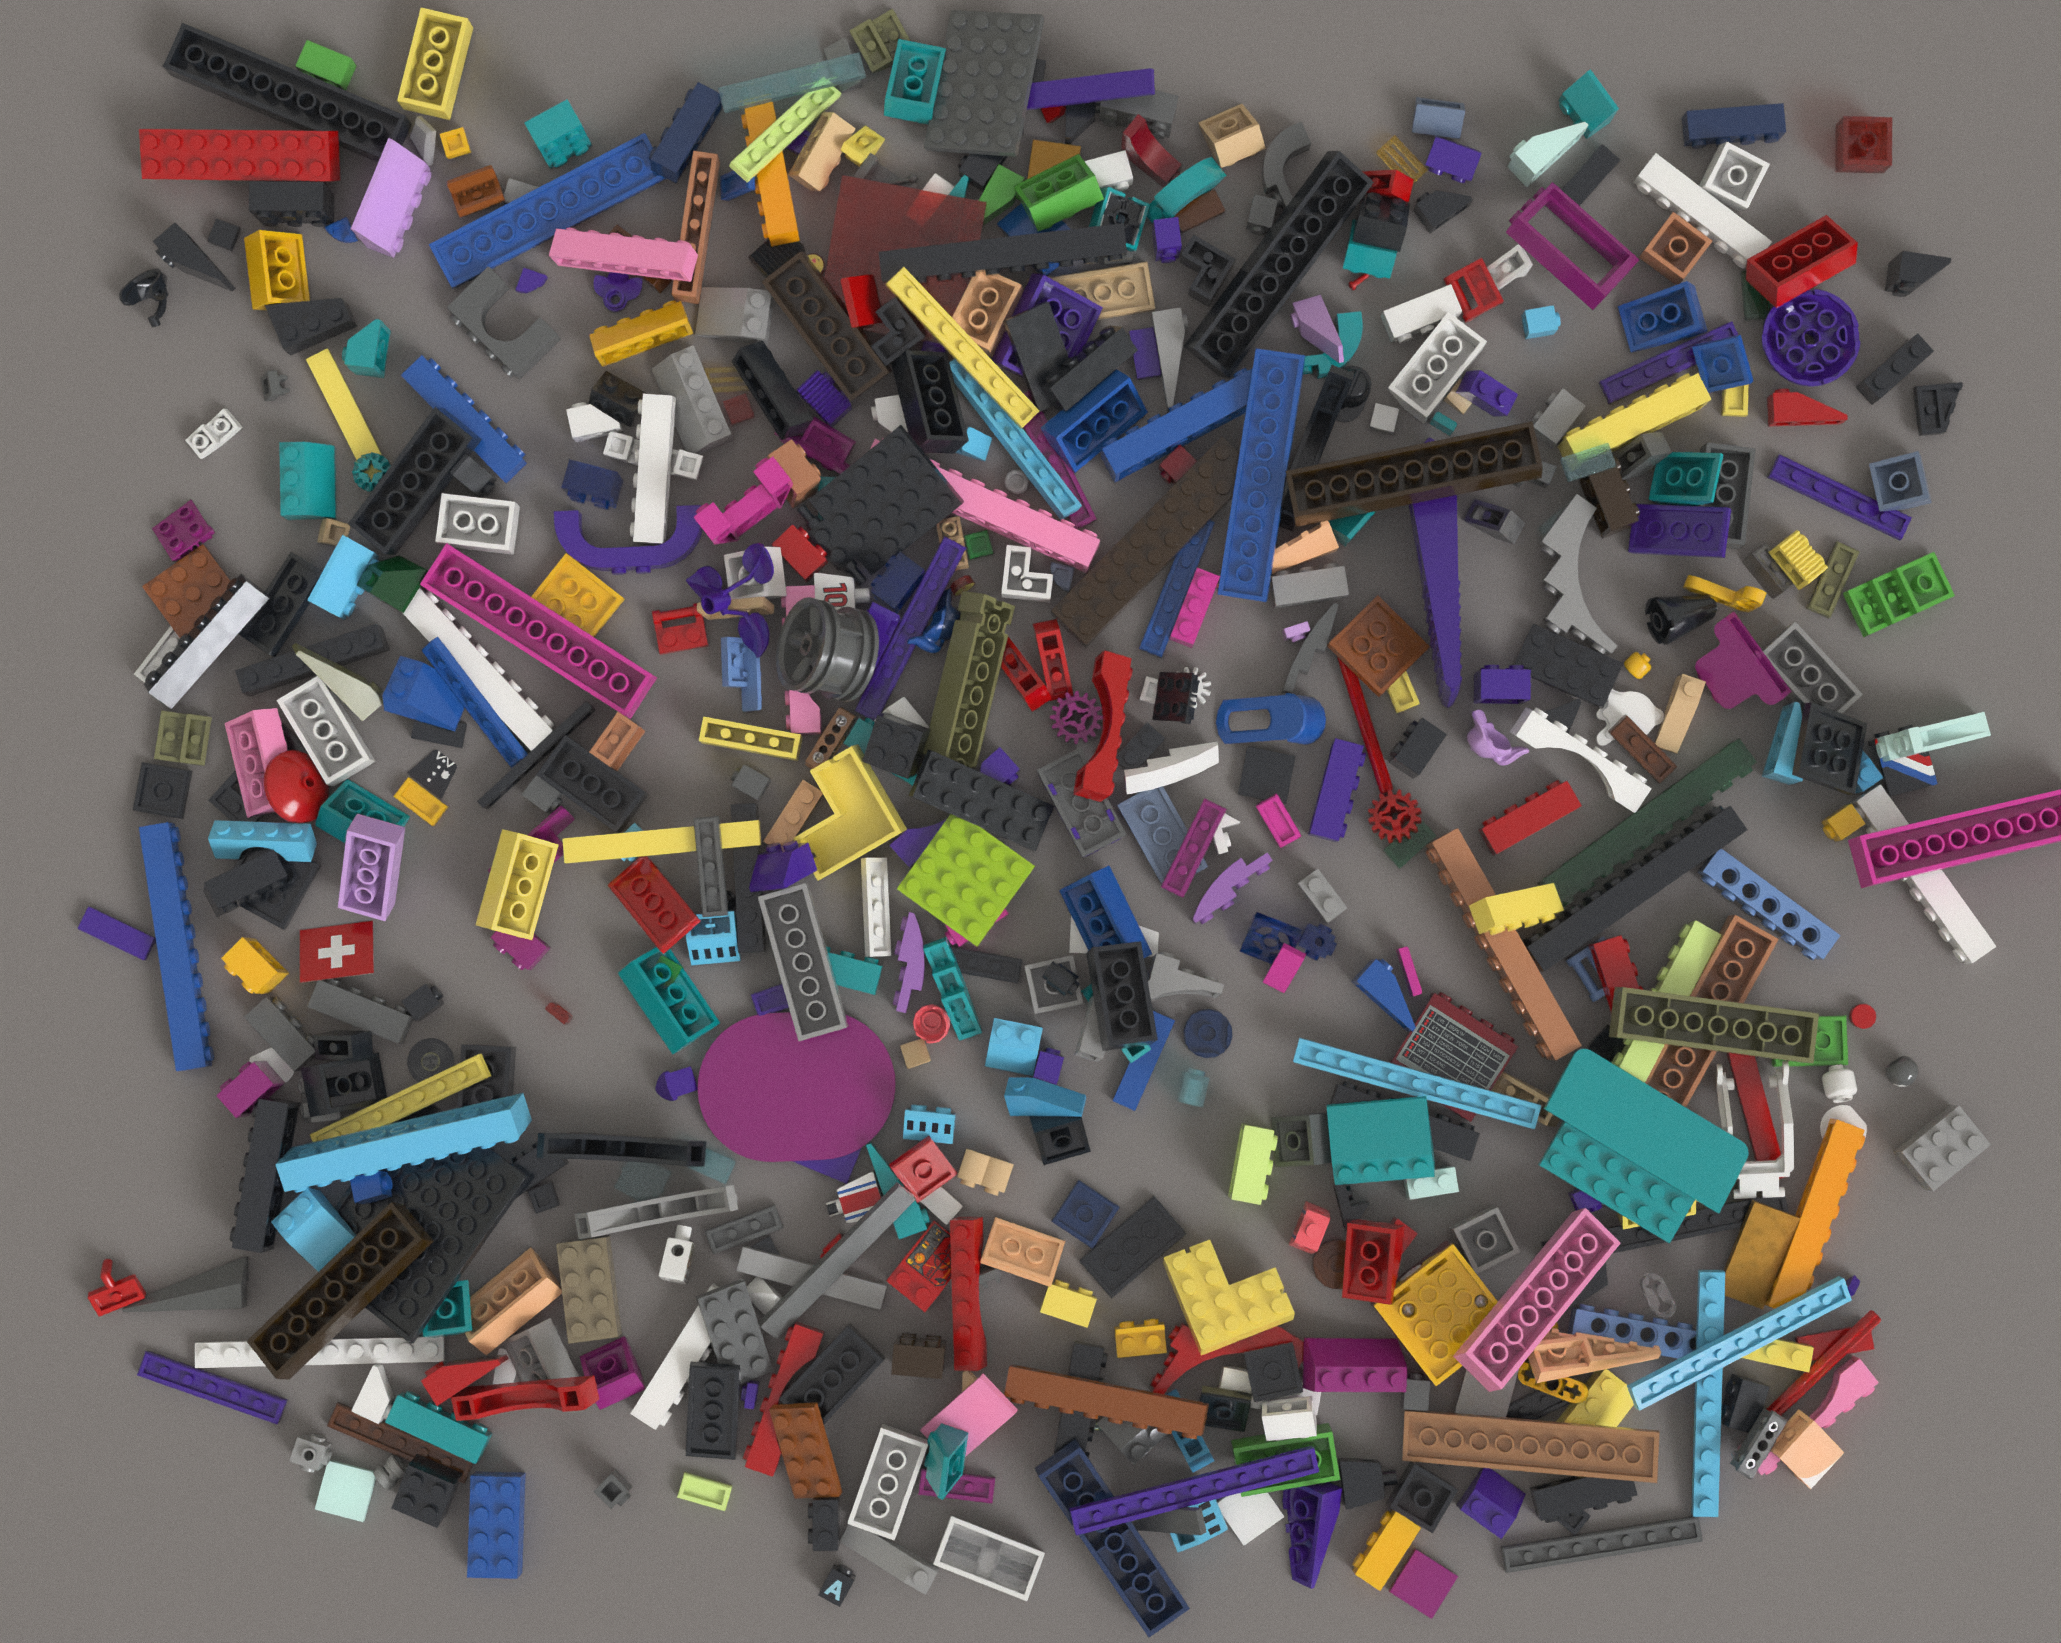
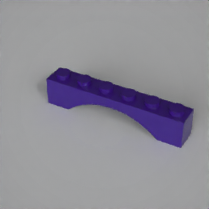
(914, 841)

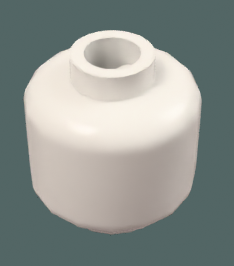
(1839, 1084)

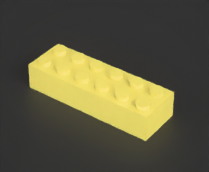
(1640, 417)

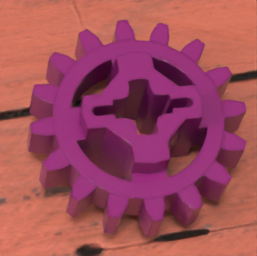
(1071, 705)

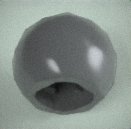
(1902, 1071)

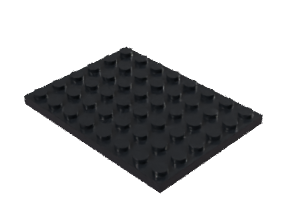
(457, 1206)

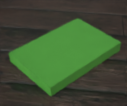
(1830, 1045)

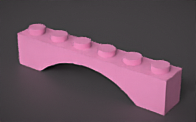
(804, 712)
(1847, 1386)

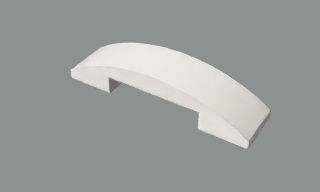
(623, 448)

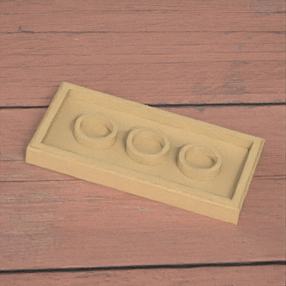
(1117, 289)

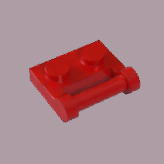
(1481, 286)
(683, 636)

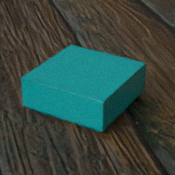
(1443, 423)

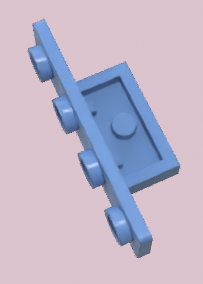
(741, 671)

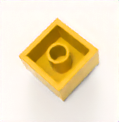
(254, 966)

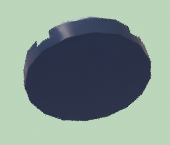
(1207, 1033)

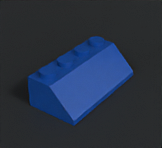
(1094, 419)
(1102, 911)

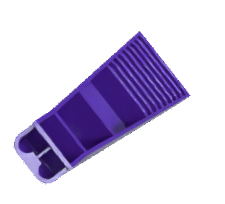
(1437, 557)

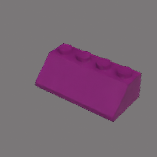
(1353, 1365)

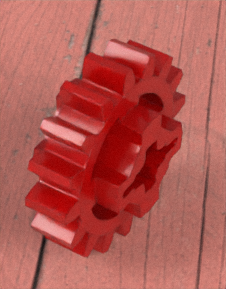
(1385, 817)

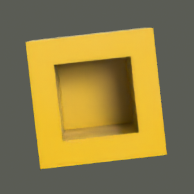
(1842, 823)

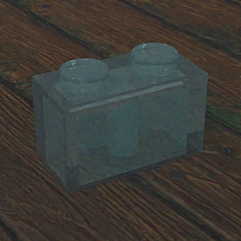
(1193, 1087)

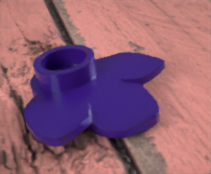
(617, 285)

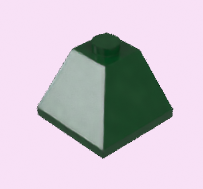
(393, 581)

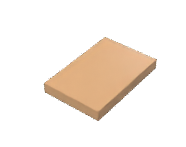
(1022, 1252)

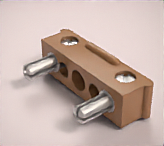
(842, 719)

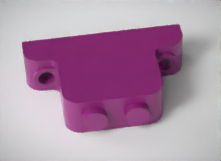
(1739, 667)

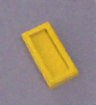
(421, 801)

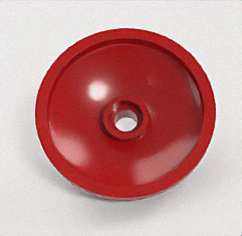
(287, 787)

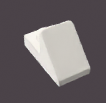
(1510, 266)
(1220, 839)

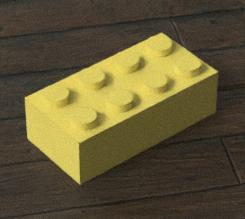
(435, 63)

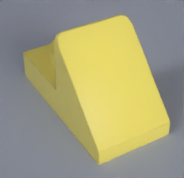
(861, 145)

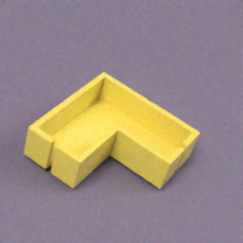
(861, 813)
(1220, 1311)

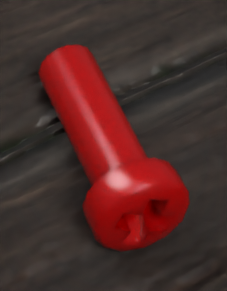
(1352, 285)

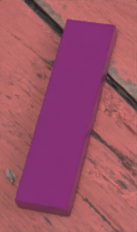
(1193, 848)

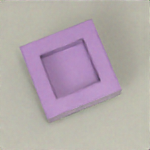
(1296, 632)

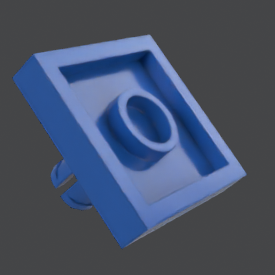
(1723, 363)

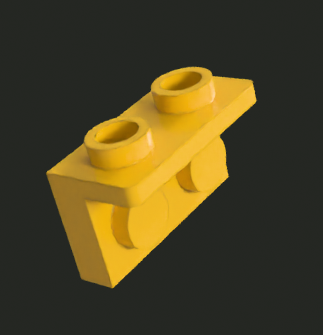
(1140, 1339)

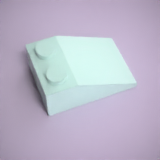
(1541, 151)

